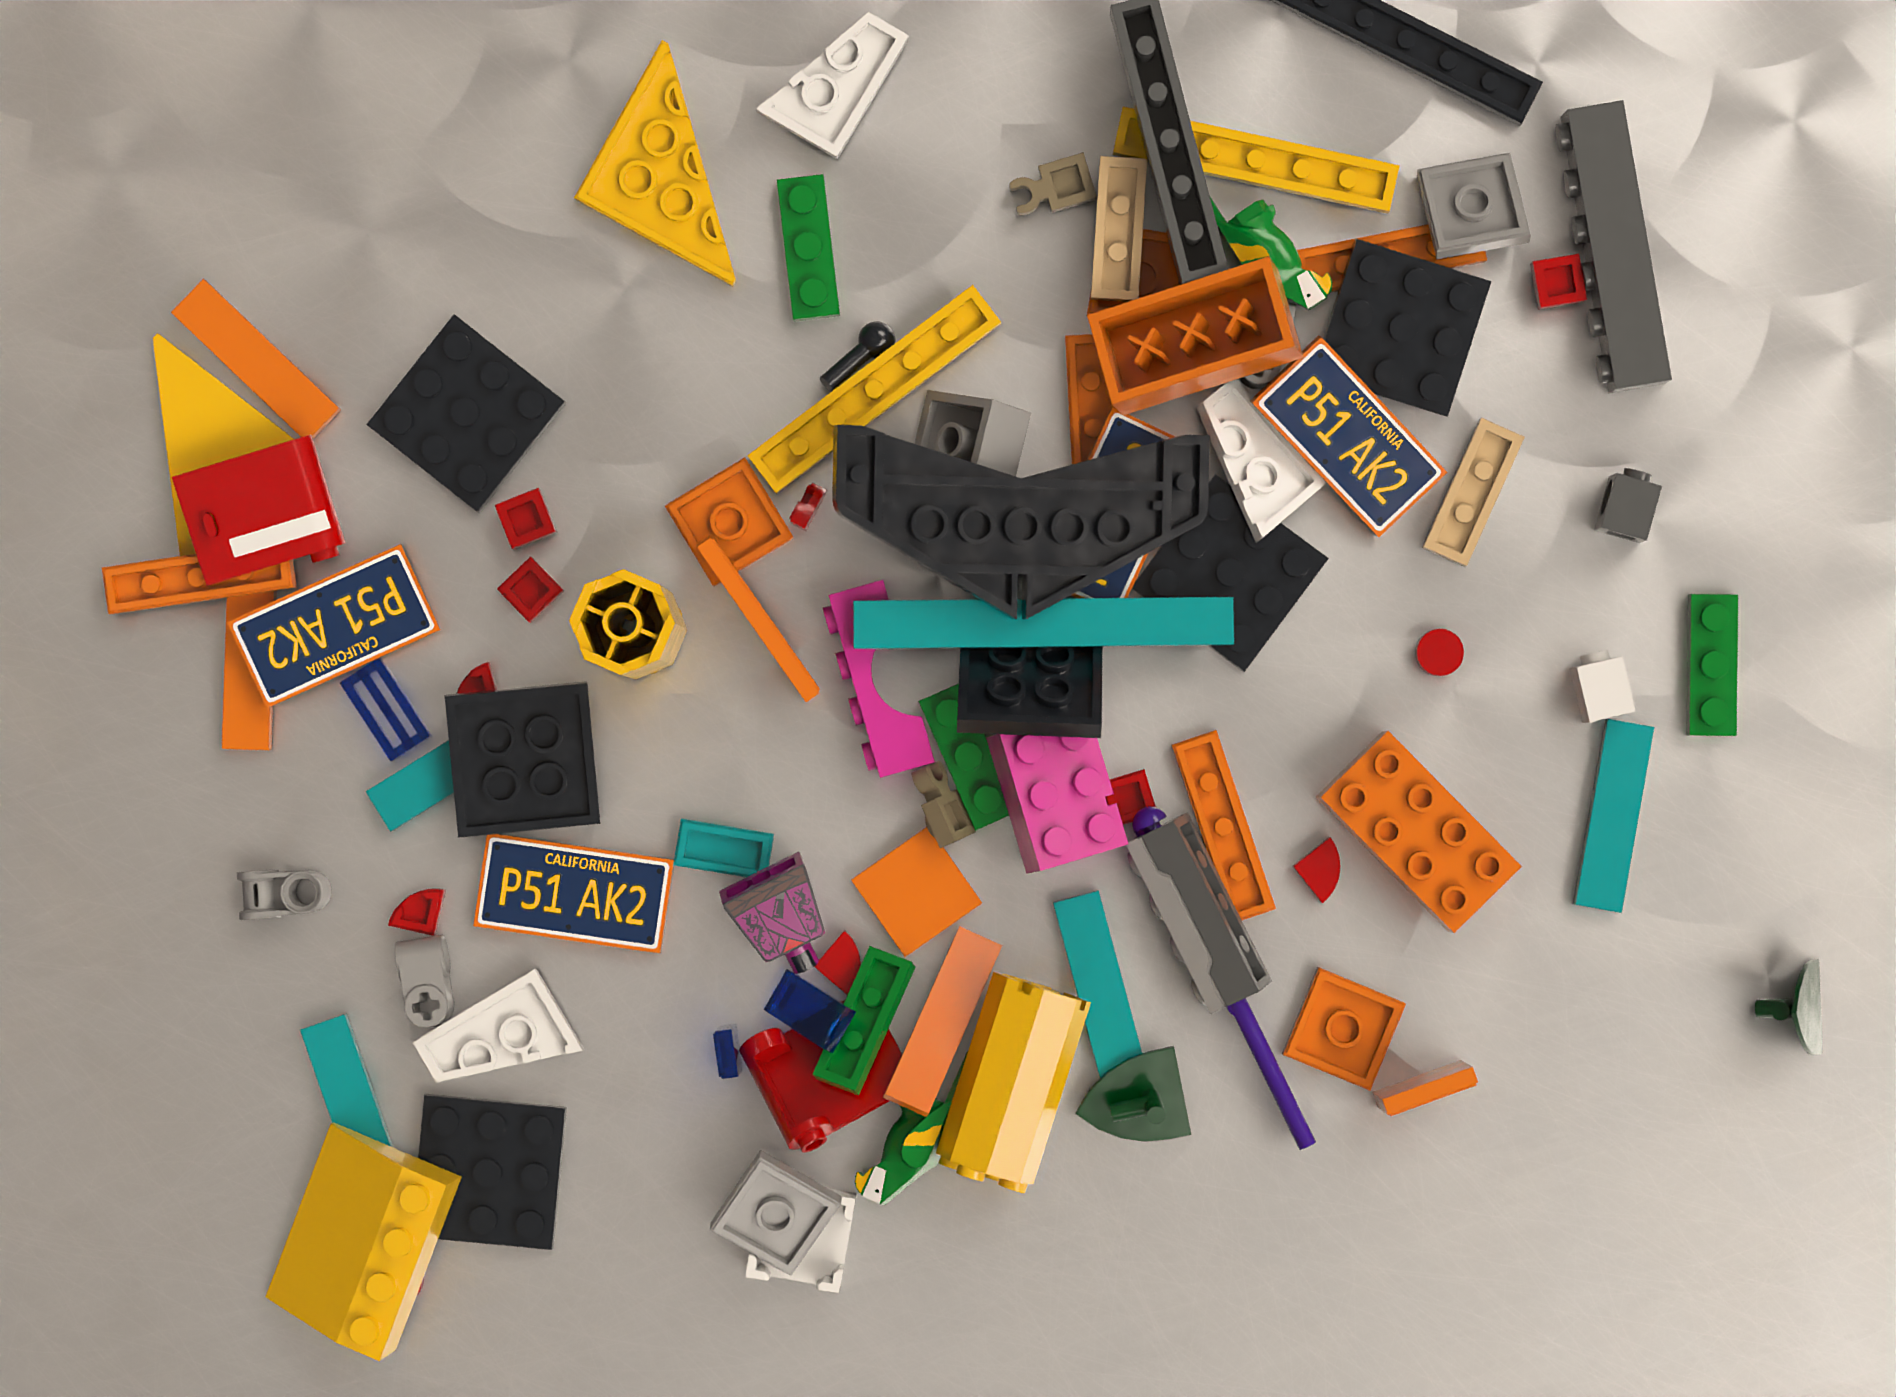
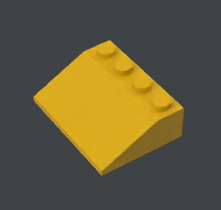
(362, 1241)

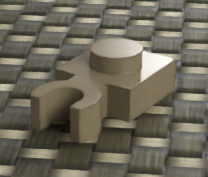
(1062, 183)
(944, 811)

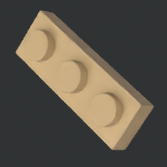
(1119, 229)
(1473, 492)

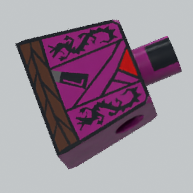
(777, 912)

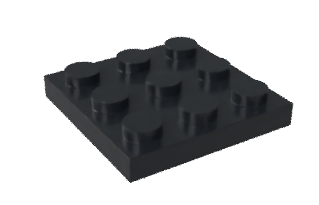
(1405, 324)
(466, 413)
(1226, 561)
(1031, 691)
(522, 759)
(506, 1165)

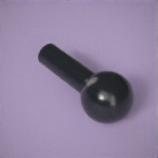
(872, 341)

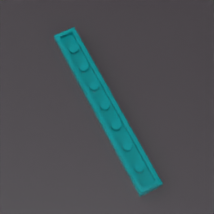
(1064, 624)

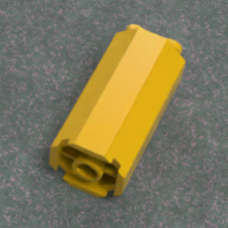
(600, 621)
(1011, 1082)

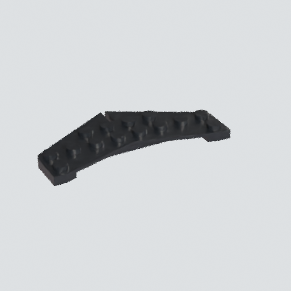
(991, 526)

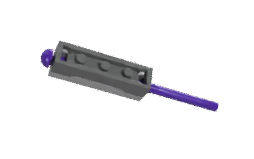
(1208, 938)

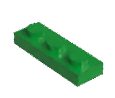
(808, 247)
(1712, 665)
(966, 758)
(875, 999)

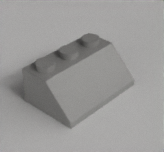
(974, 429)

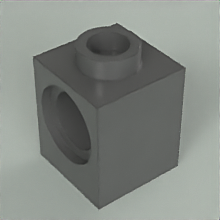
(1628, 505)

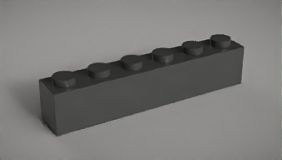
(1168, 139)
(1614, 247)

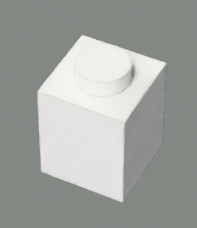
(1602, 687)

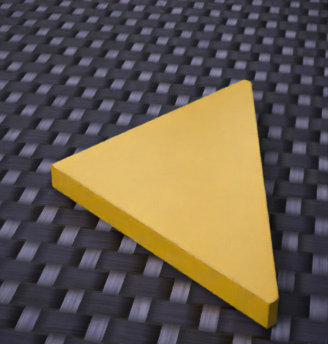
(654, 174)
(203, 422)

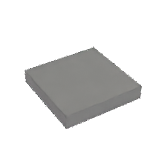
(1473, 205)
(775, 1212)

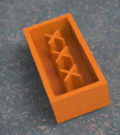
(1195, 336)
(1418, 831)

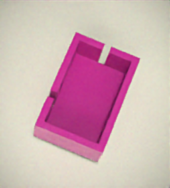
(1056, 798)

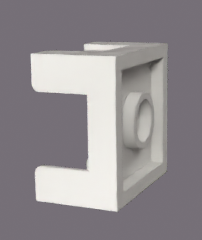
(826, 1257)

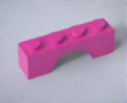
(895, 738)

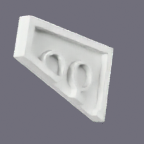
(838, 86)
(1258, 461)
(499, 1032)

